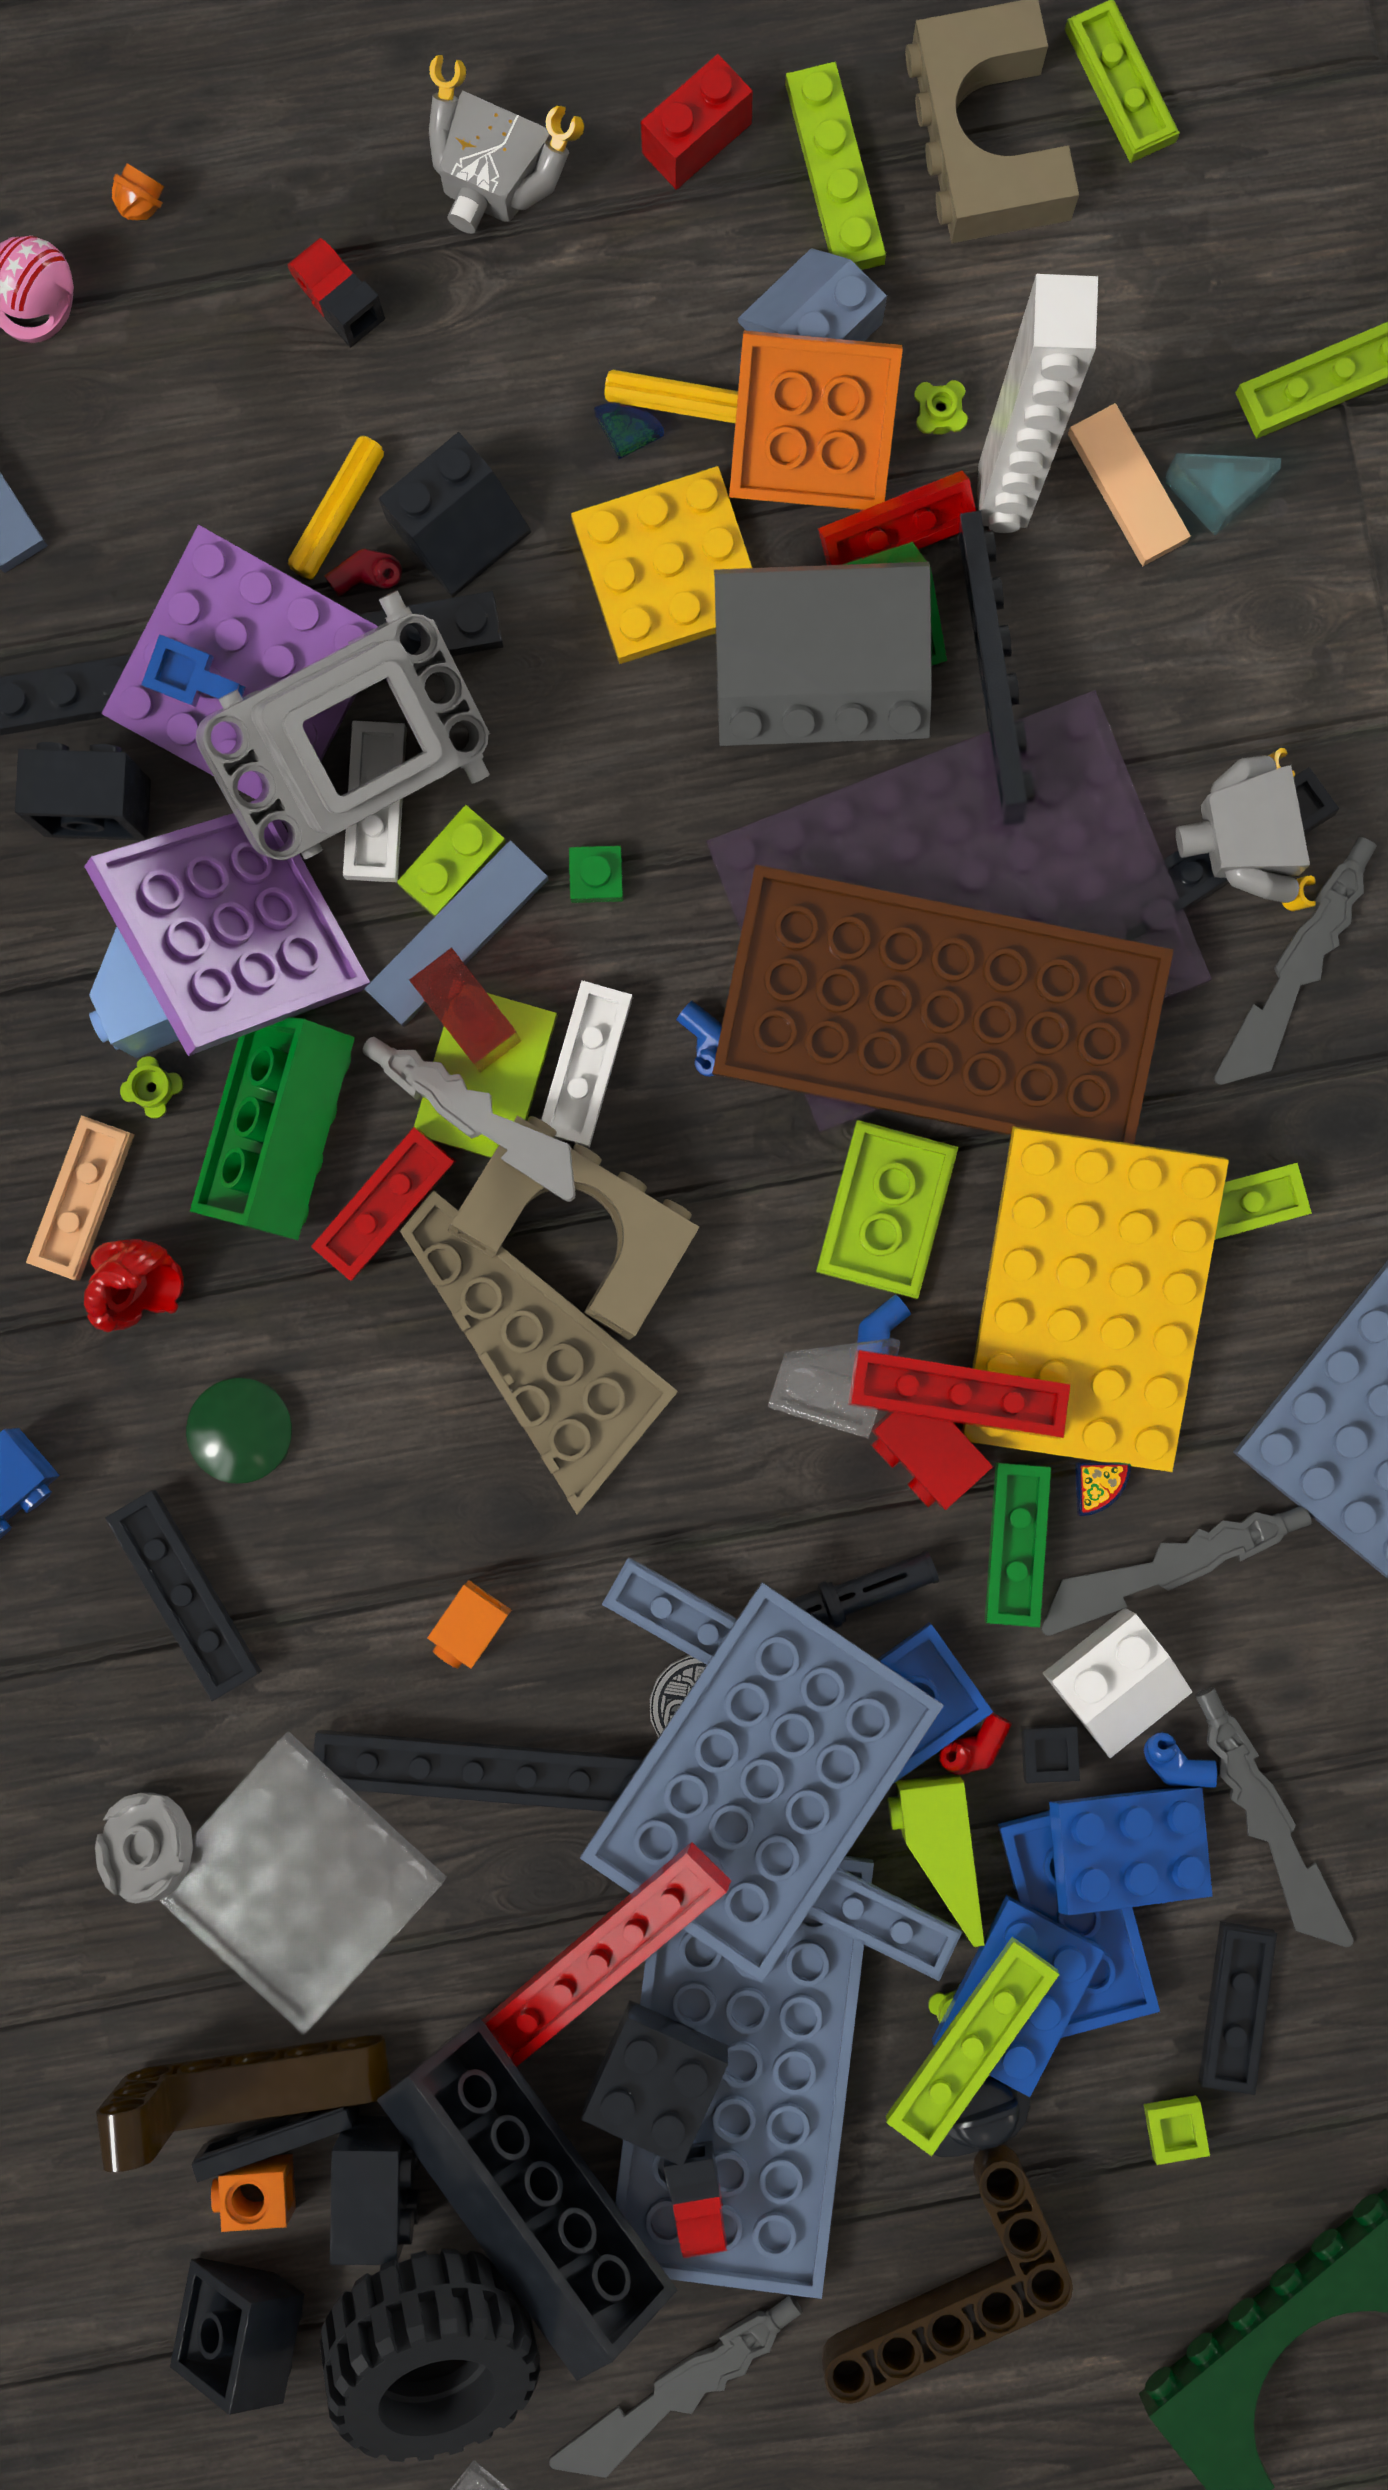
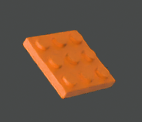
(814, 420)

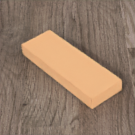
(1129, 484)
(80, 1198)

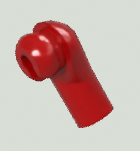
(977, 1751)

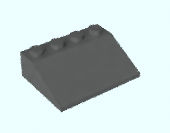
(823, 653)

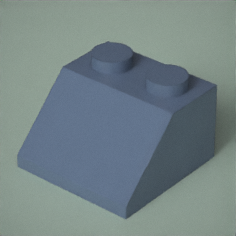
(819, 298)

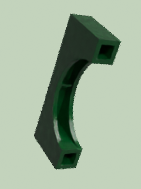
(1212, 2392)

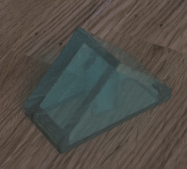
(1220, 485)

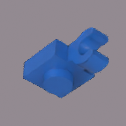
(184, 673)

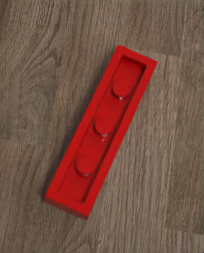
(959, 1394)

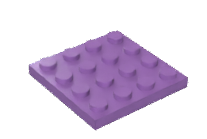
(256, 629)
(225, 930)

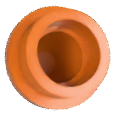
(136, 194)

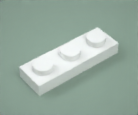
(374, 842)
(586, 1062)

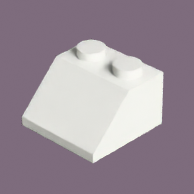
(1118, 1681)

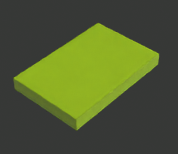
(508, 1080)
(887, 1209)

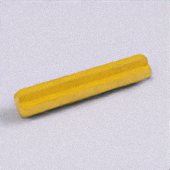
(671, 396)
(336, 507)

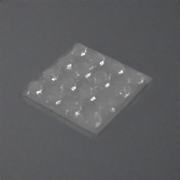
(299, 1883)

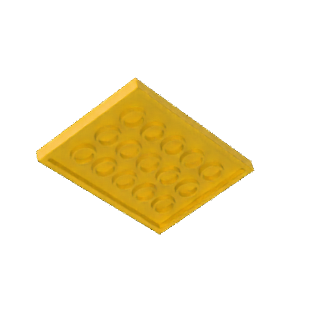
(1100, 1289)

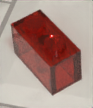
(465, 1009)

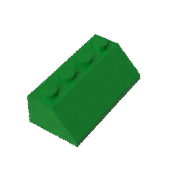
(273, 1126)

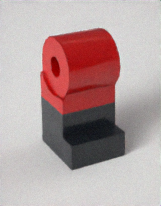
(337, 292)
(697, 2202)

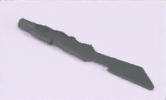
(1300, 963)
(1174, 1564)
(1267, 1818)
(679, 2389)

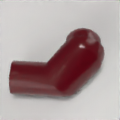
(367, 568)

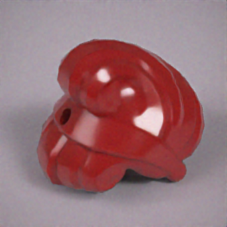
(129, 1279)

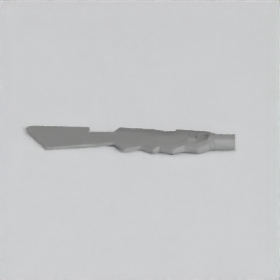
(528, 1151)

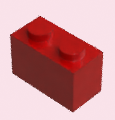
(697, 121)
(933, 1453)

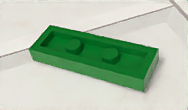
(1017, 1544)

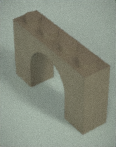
(978, 189)
(648, 1232)

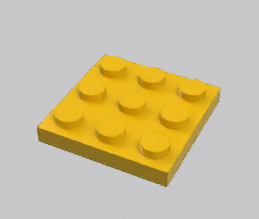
(657, 561)

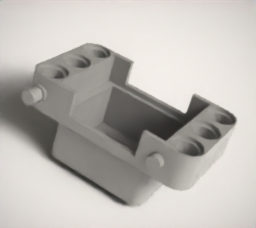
(280, 753)

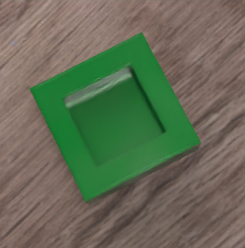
(595, 874)

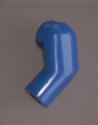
(707, 1031)
(883, 1320)
(1174, 1767)

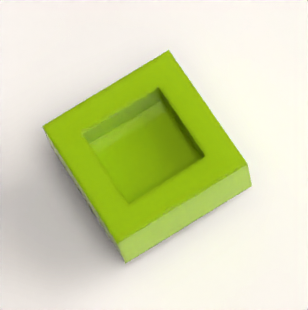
(1176, 2130)

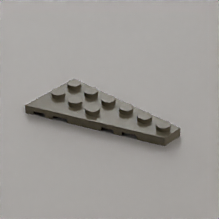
(555, 1367)

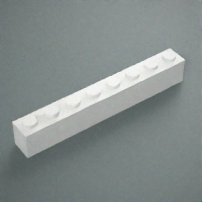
(1036, 397)

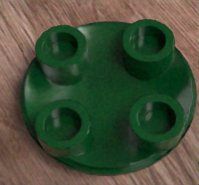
(239, 1430)

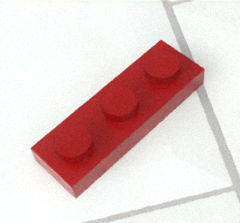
(915, 517)
(383, 1204)

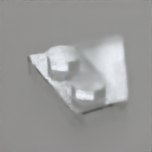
(818, 1385)

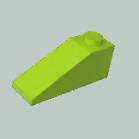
(938, 1833)

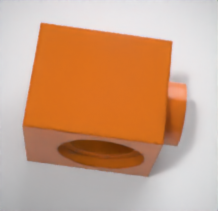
(468, 1626)
(275, 2180)

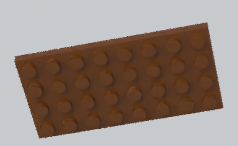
(940, 1009)

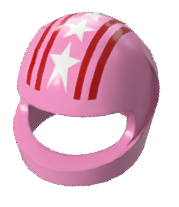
(34, 284)

